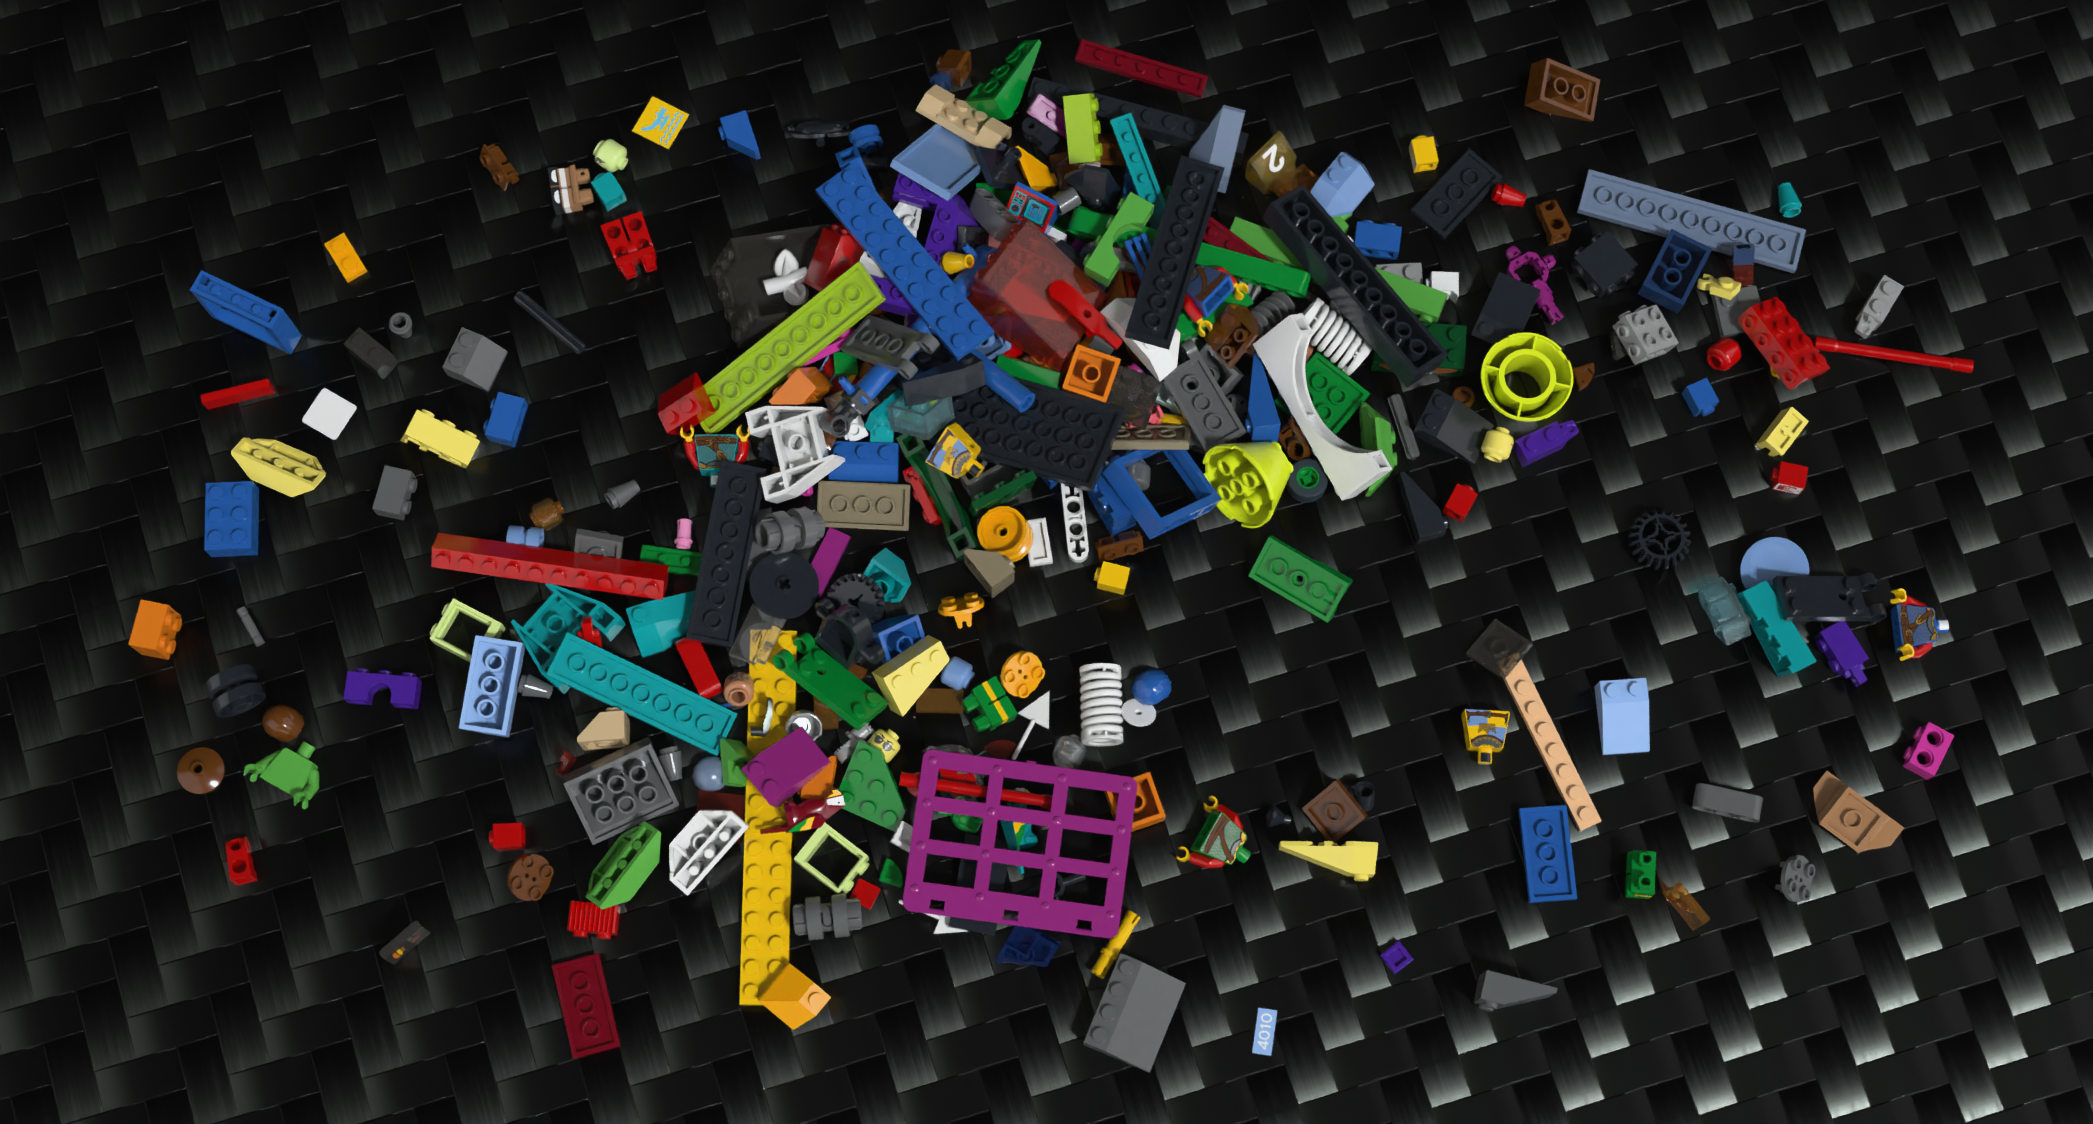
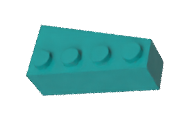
(1778, 638)

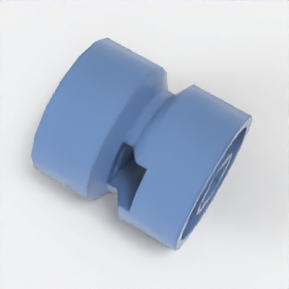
(532, 537)

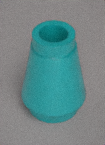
(1788, 200)

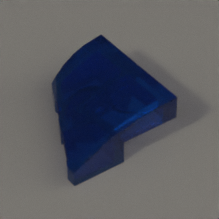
(1027, 947)

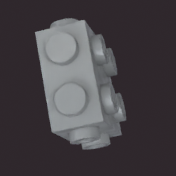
(1645, 333)

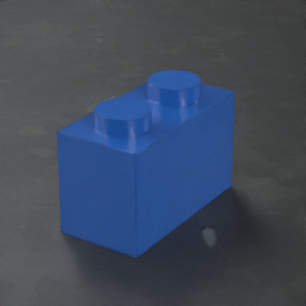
(1377, 239)
(505, 419)

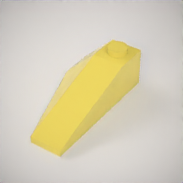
(1351, 859)

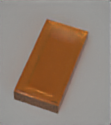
(940, 701)

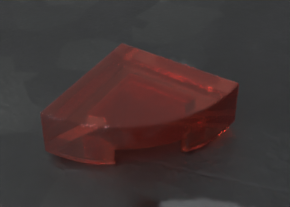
(1000, 749)
(567, 761)

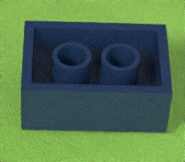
(1674, 271)

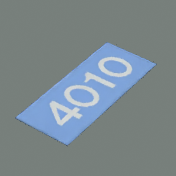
(1264, 1031)

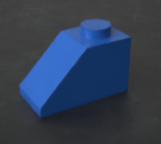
(739, 134)

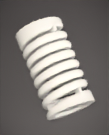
(1337, 329)
(1106, 704)

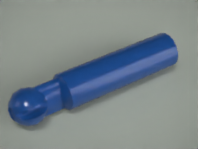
(1003, 383)

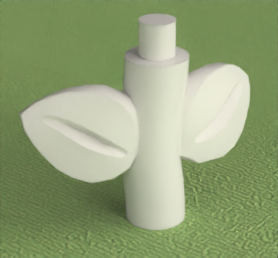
(789, 279)

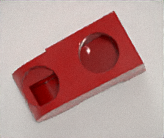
(240, 861)

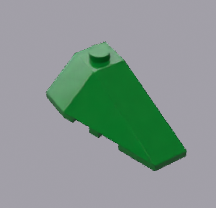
(1005, 88)

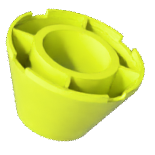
(1536, 357)

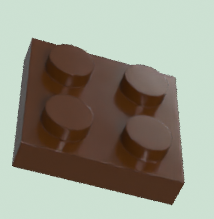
(1334, 811)

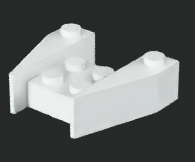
(798, 446)

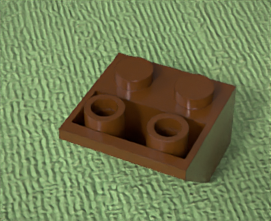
(1232, 333)

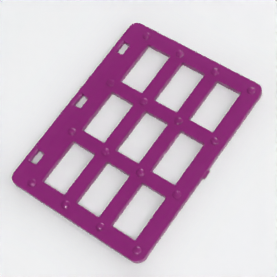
(1032, 911)

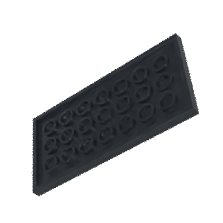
(1057, 437)

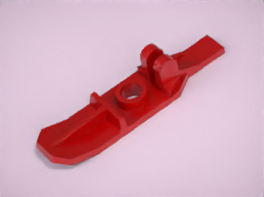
(1076, 305)

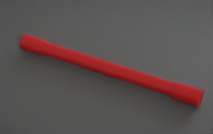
(1951, 363)
(1044, 800)

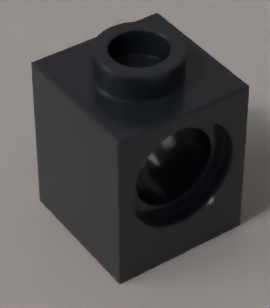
(767, 452)

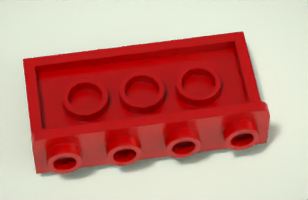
(1782, 342)

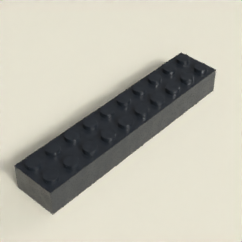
(1355, 285)

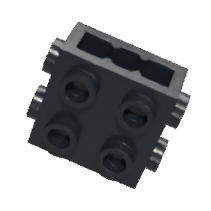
(1603, 264)

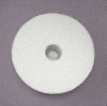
(1137, 713)

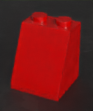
(833, 256)

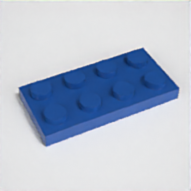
(1547, 854)

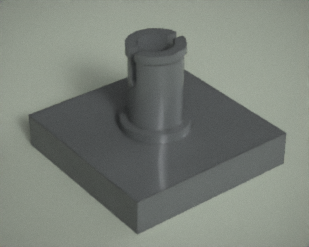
(598, 543)

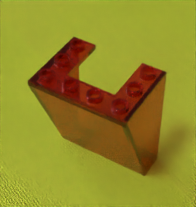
(1016, 299)

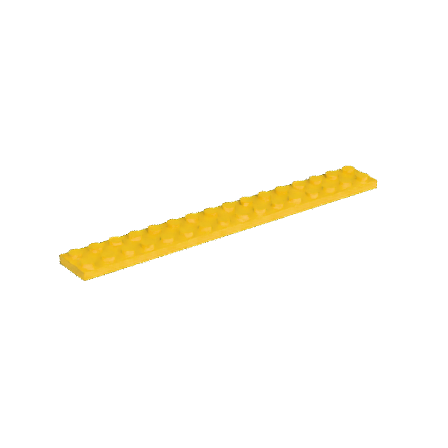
(766, 856)

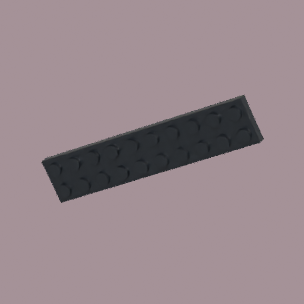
(1174, 253)

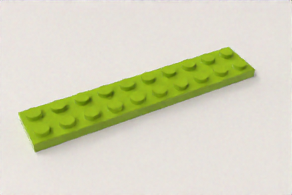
(791, 345)

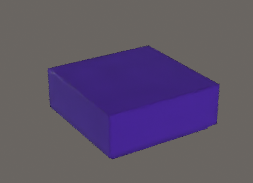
(1396, 957)

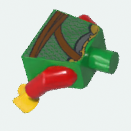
(1219, 839)

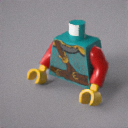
(709, 449)

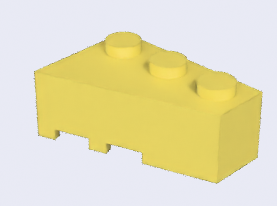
(910, 673)

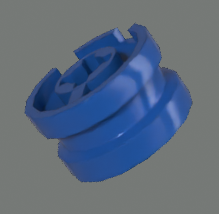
(866, 138)

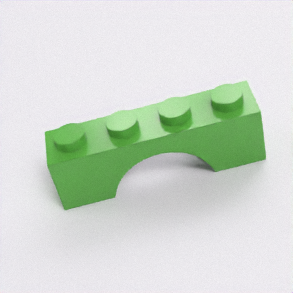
(1132, 216)

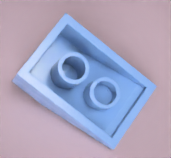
(1623, 716)

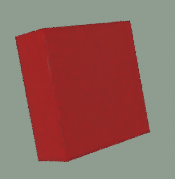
(866, 893)

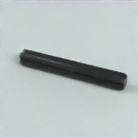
(549, 322)

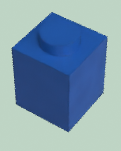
(1700, 397)

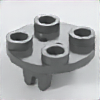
(1796, 878)

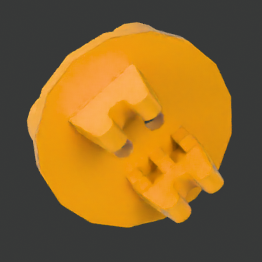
(961, 607)
(1014, 681)

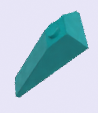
(660, 622)

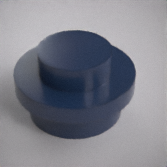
(941, 79)

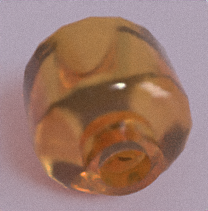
(547, 513)

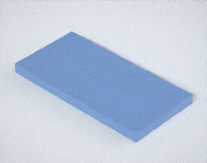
(940, 161)

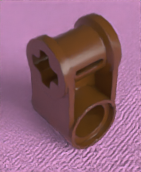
(1291, 439)

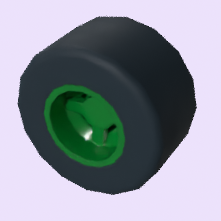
(1311, 473)

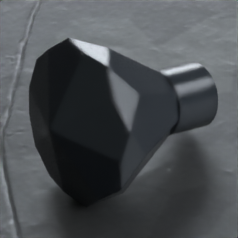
(1275, 817)

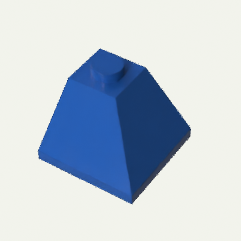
(897, 634)

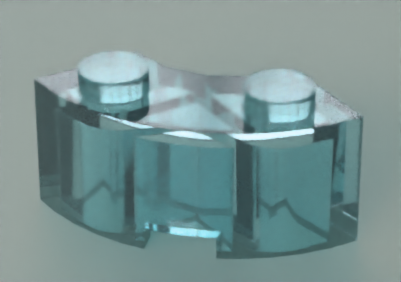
(1724, 610)

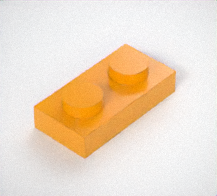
(345, 257)

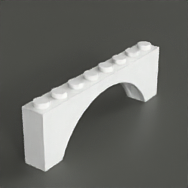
(1284, 356)

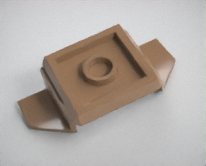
(1852, 816)

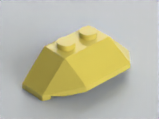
(278, 465)

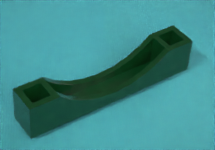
(954, 517)

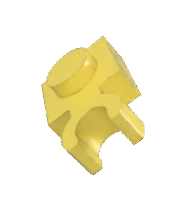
(1721, 287)

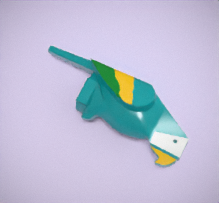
(1018, 834)

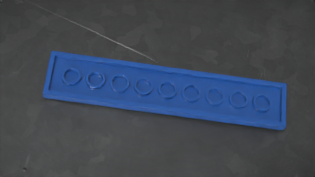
(905, 262)

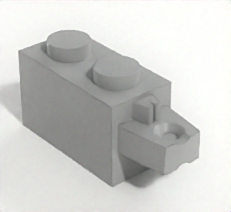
(1877, 306)

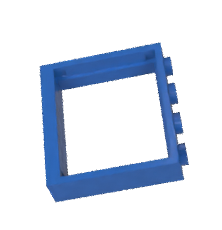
(245, 312)
(1141, 507)

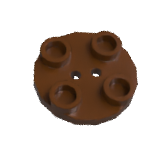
(535, 867)

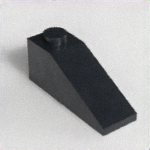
(1422, 511)

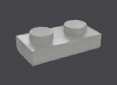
(1410, 271)

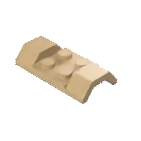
(962, 119)

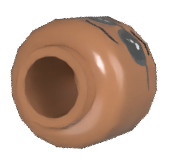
(739, 689)

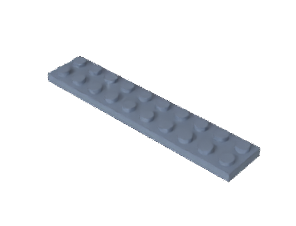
(1708, 223)

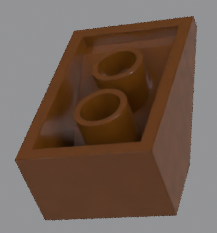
(1561, 90)

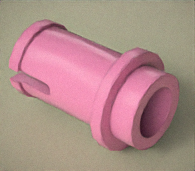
(683, 534)

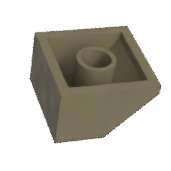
(990, 569)

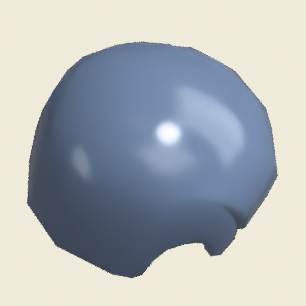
(708, 774)

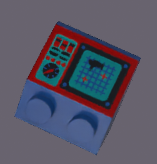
(1034, 206)

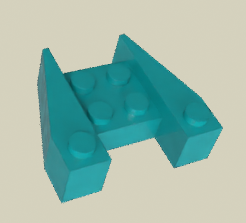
(560, 615)

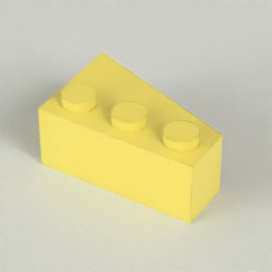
(441, 438)

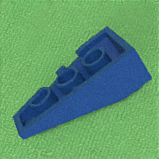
(1262, 416)

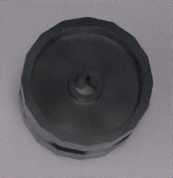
(235, 690)

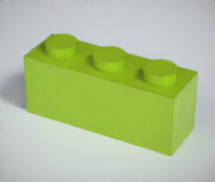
(1082, 128)

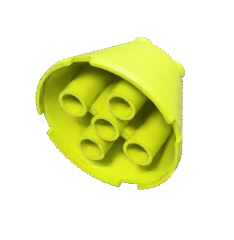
(1248, 479)

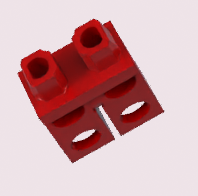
(633, 251)

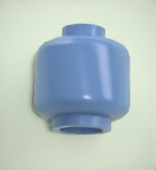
(957, 673)

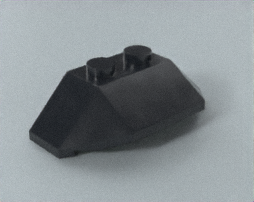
(1094, 186)

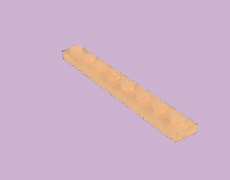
(1551, 748)

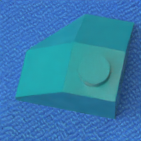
(889, 574)

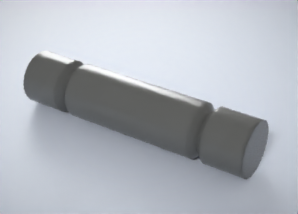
(250, 626)

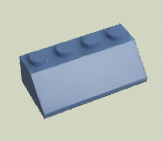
(492, 686)

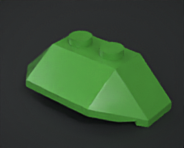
(1376, 435)
(625, 866)

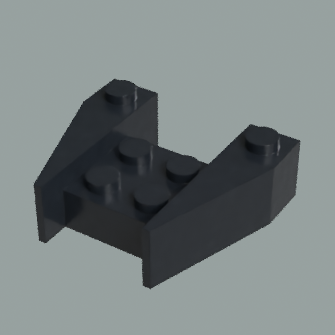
(940, 379)

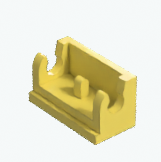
(1782, 431)

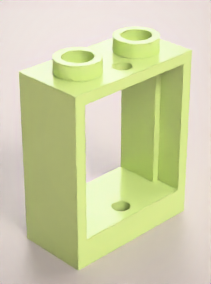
(449, 614)
(812, 846)

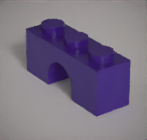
(362, 686)

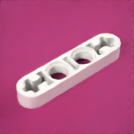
(1075, 518)

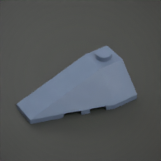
(1220, 142)

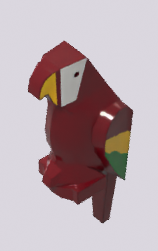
(809, 813)

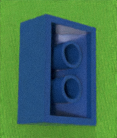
(866, 462)

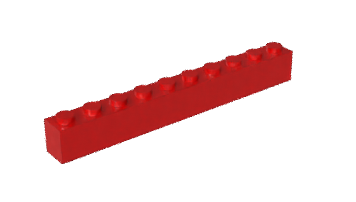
(550, 566)

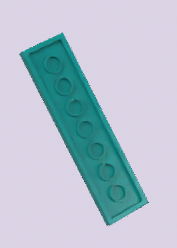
(641, 694)

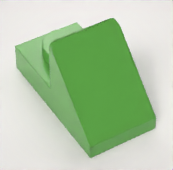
(733, 759)

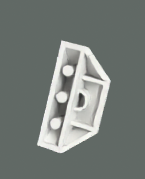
(1156, 359)
(702, 846)

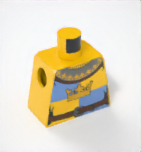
(956, 453)
(1485, 732)

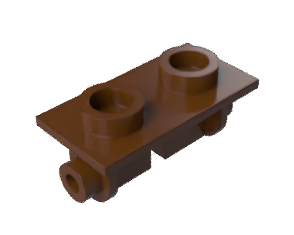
(492, 158)
(1129, 544)

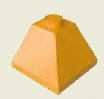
(1036, 174)
(794, 997)

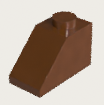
(956, 65)

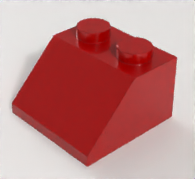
(684, 405)

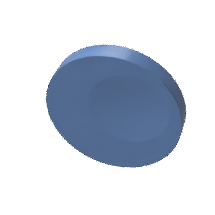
(1770, 559)

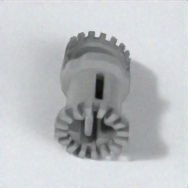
(854, 736)

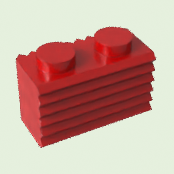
(591, 919)

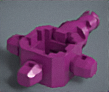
(1541, 267)

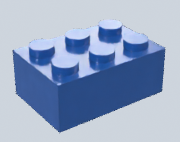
(231, 519)

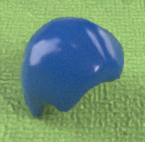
(1151, 687)

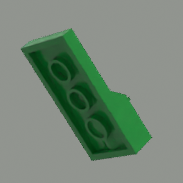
(1321, 584)

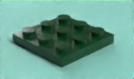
(1001, 492)

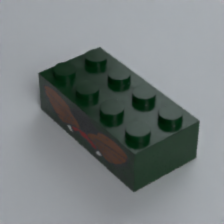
(1451, 338)

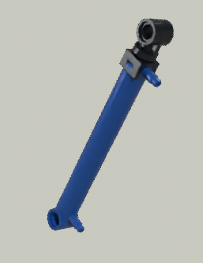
(859, 397)

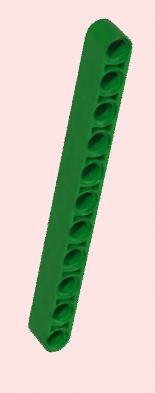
(1241, 266)

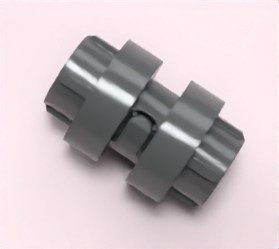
(795, 529)
(816, 917)

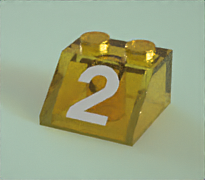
(1271, 163)

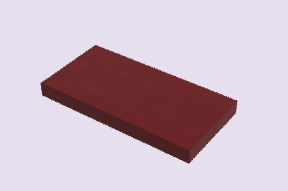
(586, 1005)

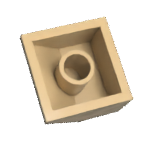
(606, 731)

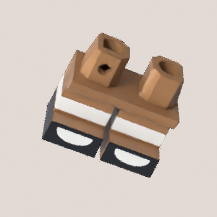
(566, 189)

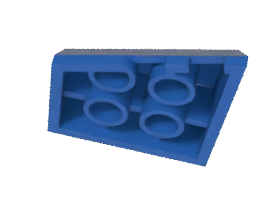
(1111, 507)

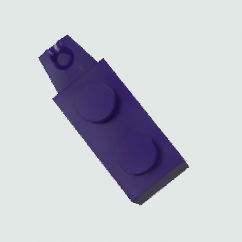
(1544, 441)
(1843, 652)

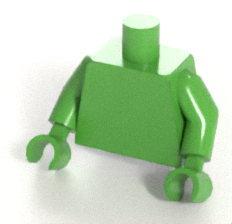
(289, 772)

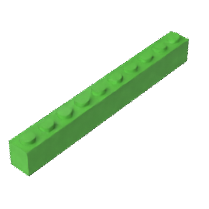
(1421, 299)

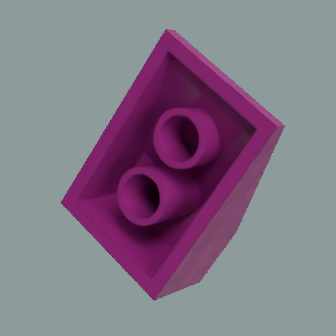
(786, 767)

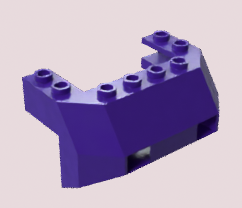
(941, 237)

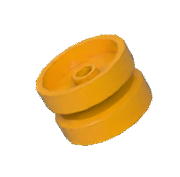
(1006, 521)

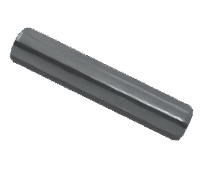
(1403, 426)

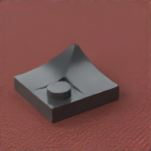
(1729, 310)

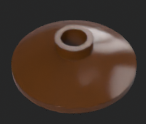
(210, 776)

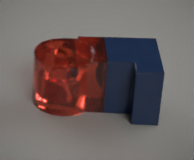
(1743, 263)

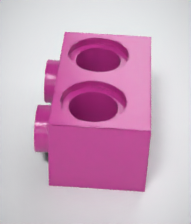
(1932, 753)

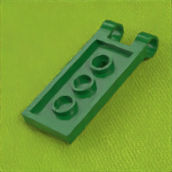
(836, 688)

